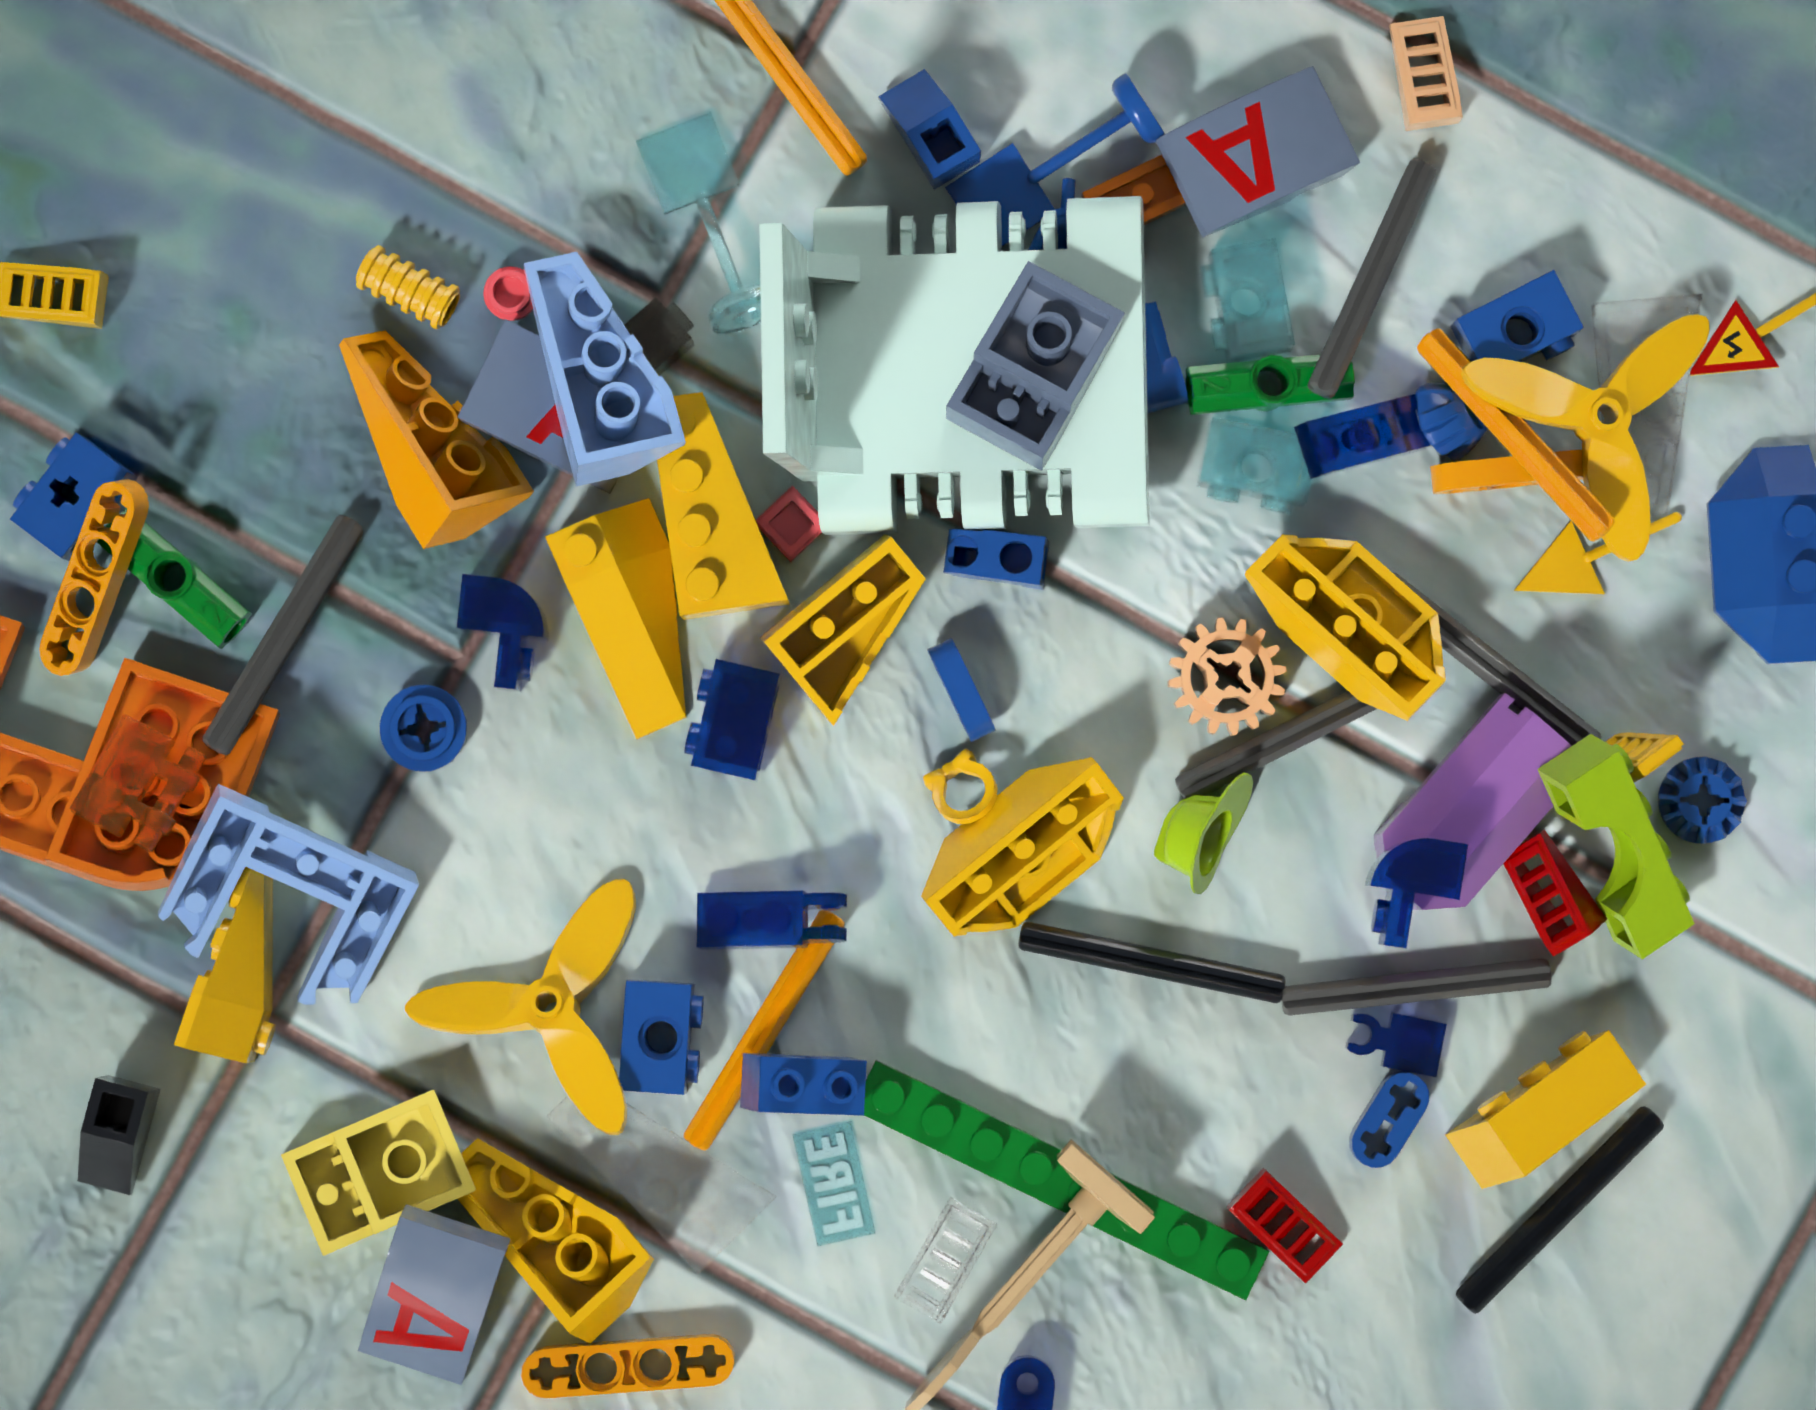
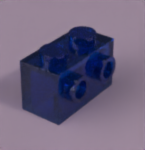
(734, 719)

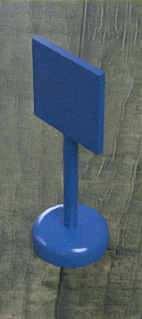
(1017, 189)

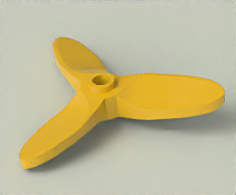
(1609, 455)
(571, 973)

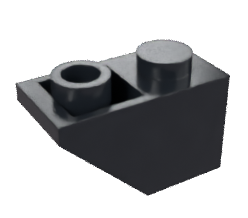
(115, 1133)

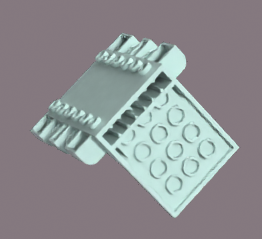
(876, 343)

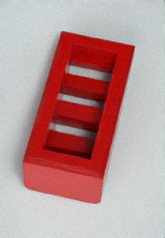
(1545, 917)
(1252, 1194)

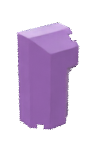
(1480, 796)

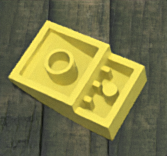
(368, 1172)

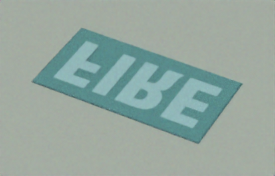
(834, 1184)

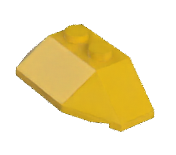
(1353, 620)
(1024, 849)

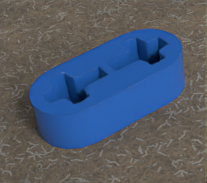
(961, 689)
(1400, 1126)

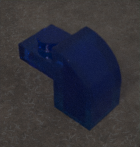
(504, 610)
(1408, 869)

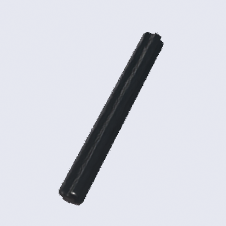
(1151, 962)
(1559, 1209)

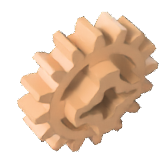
(1243, 655)

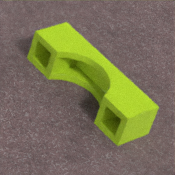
(1642, 896)

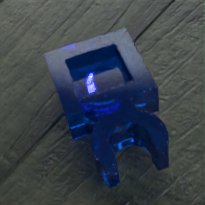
(1406, 1044)

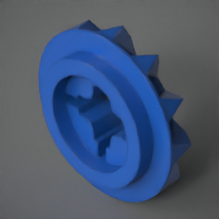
(403, 712)
(1685, 780)

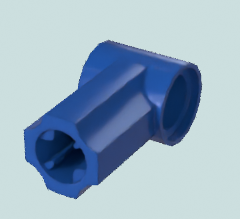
(1164, 375)

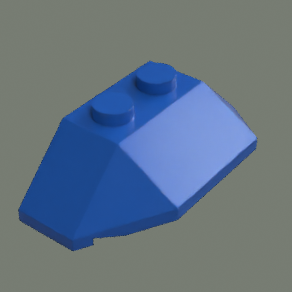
(1767, 553)

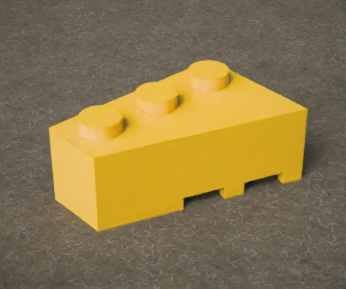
(844, 624)
(1546, 1110)

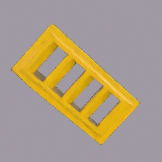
(93, 296)
(1646, 750)

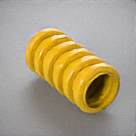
(407, 287)

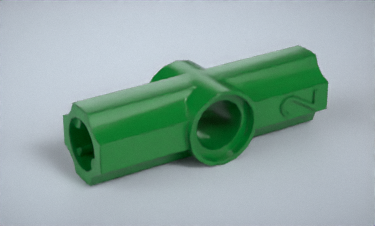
(1236, 388)
(199, 598)

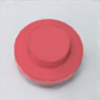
(508, 294)

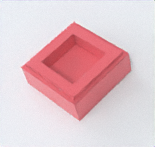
(790, 523)

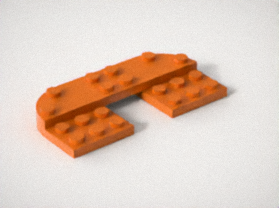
(43, 783)

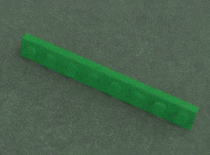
(1033, 1169)

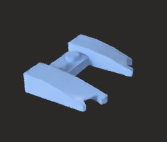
(242, 834)

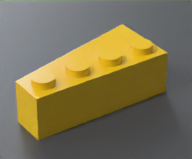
(710, 526)

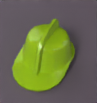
(1200, 830)

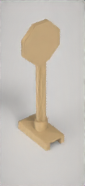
(1098, 1193)

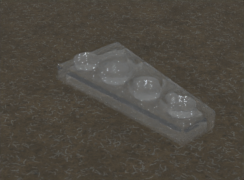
(1657, 428)
(672, 1184)

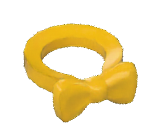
(937, 783)

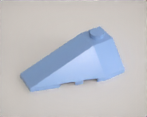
(603, 387)

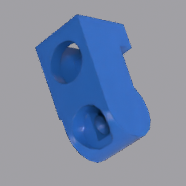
(997, 557)

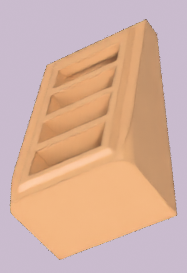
(1434, 115)

